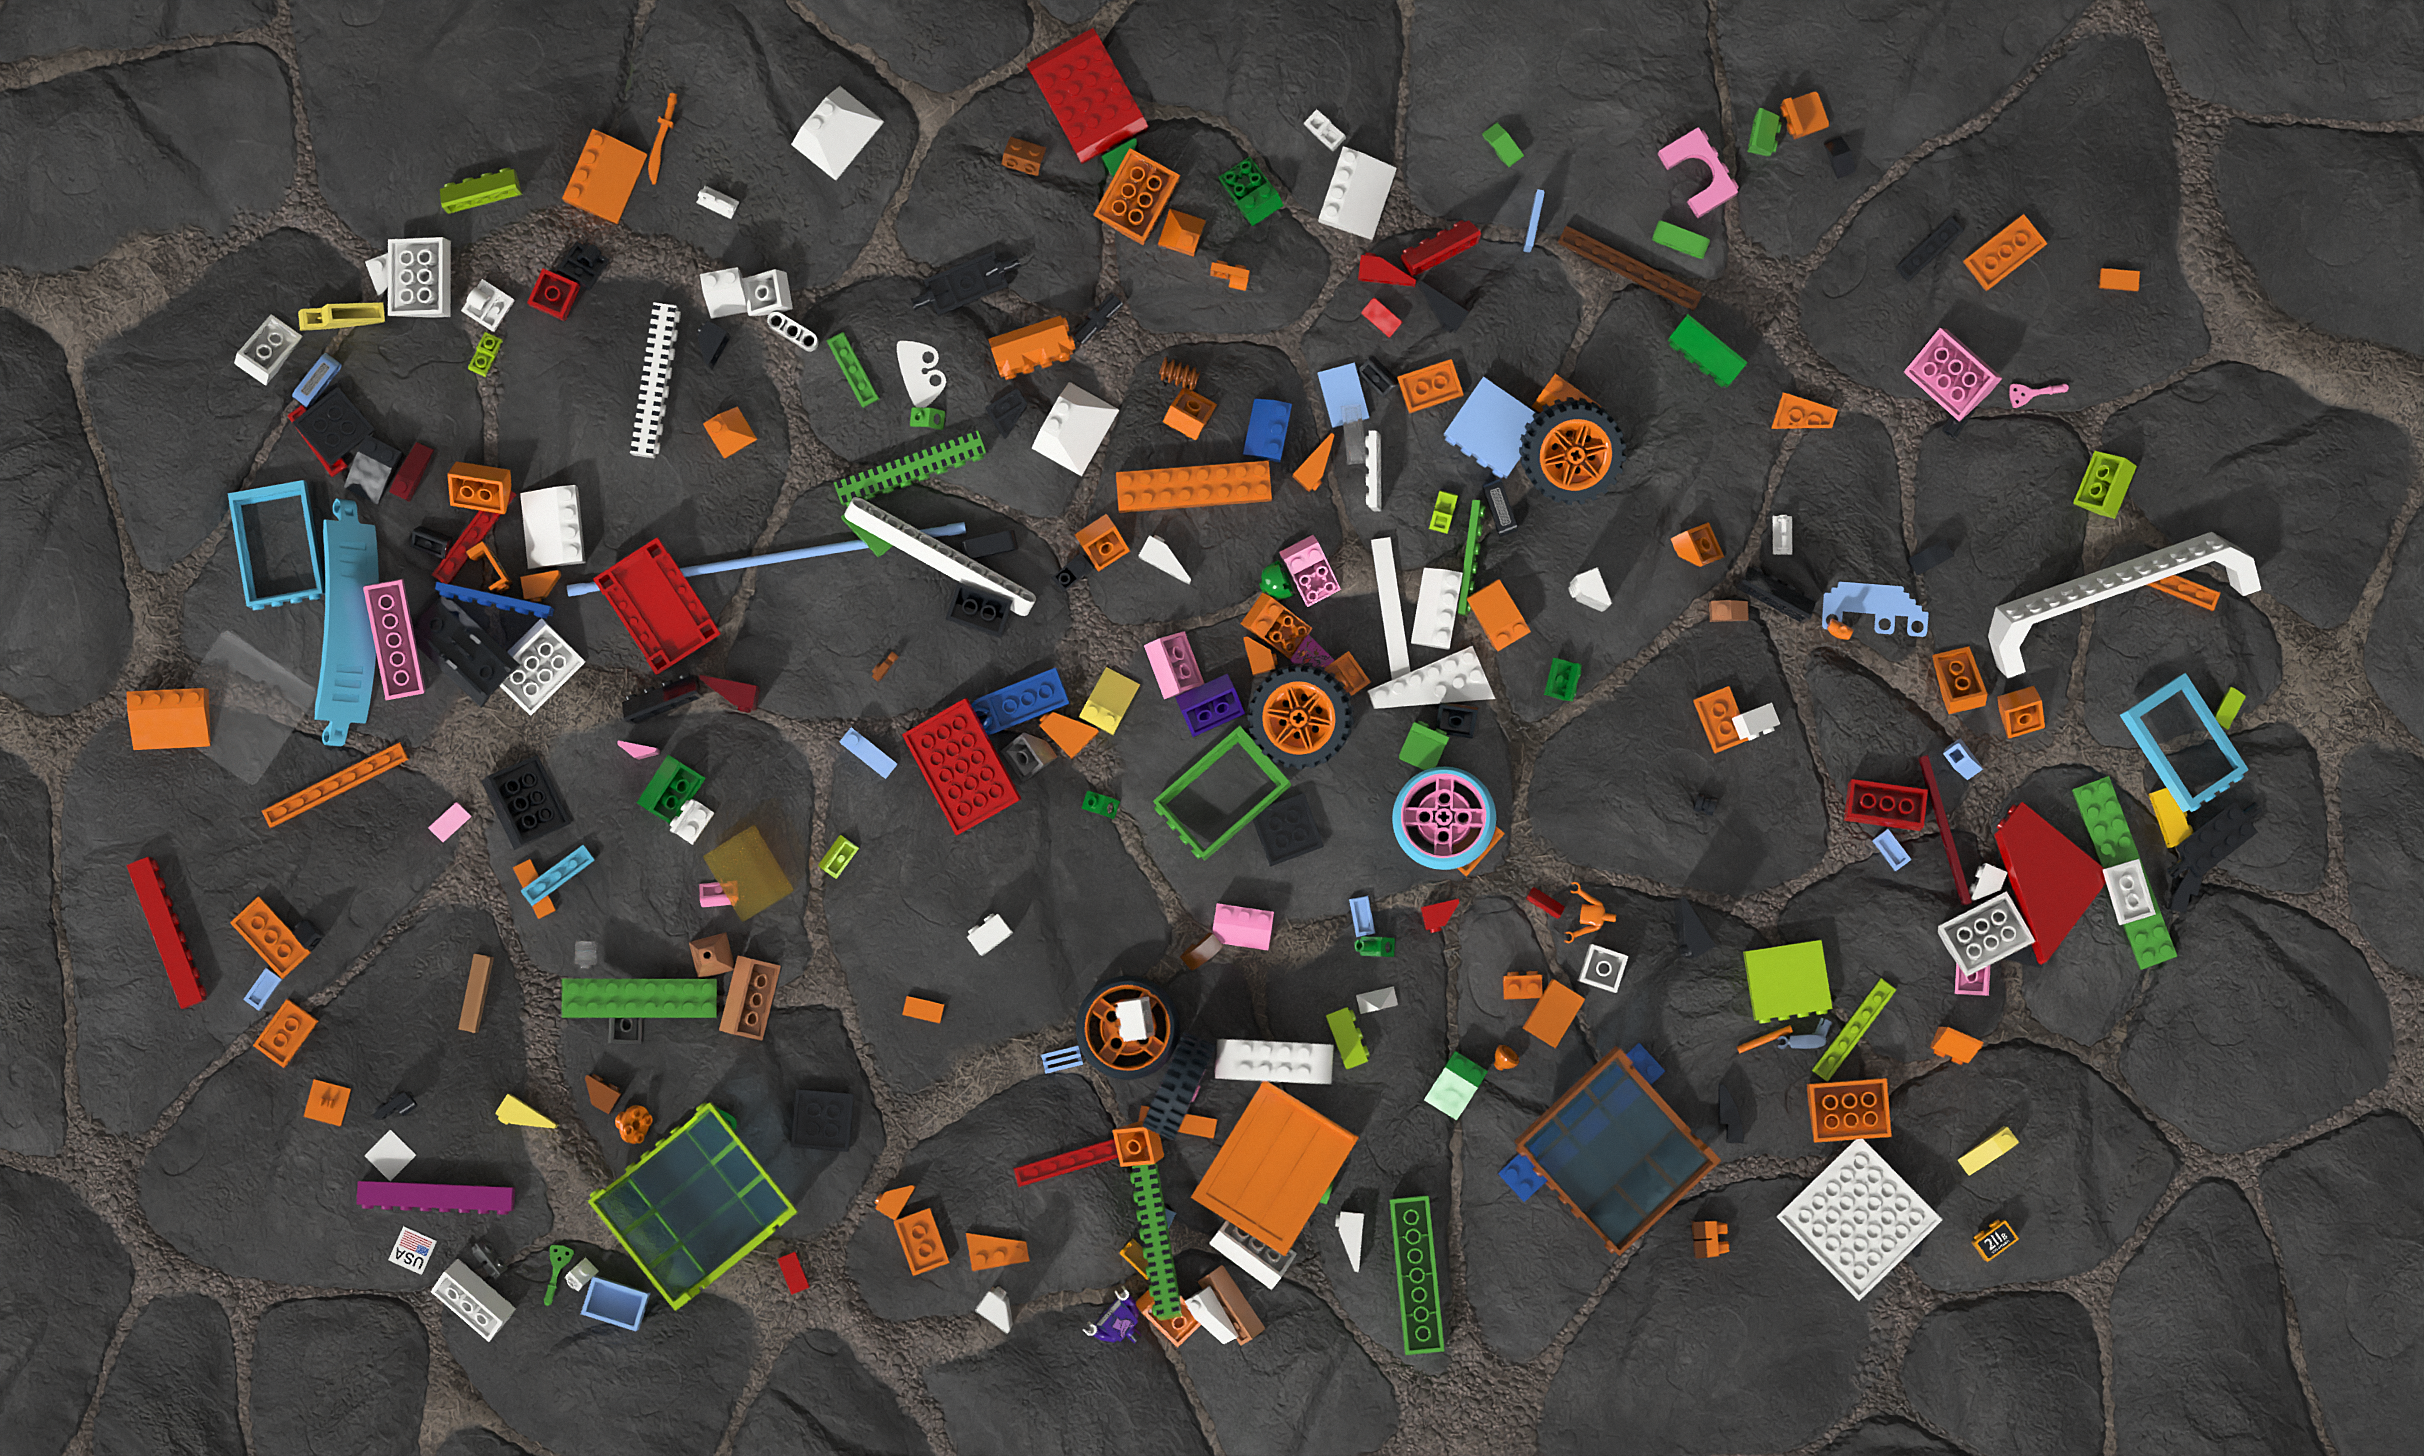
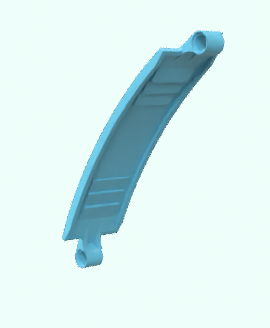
(348, 636)

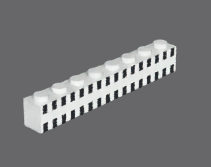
(654, 380)

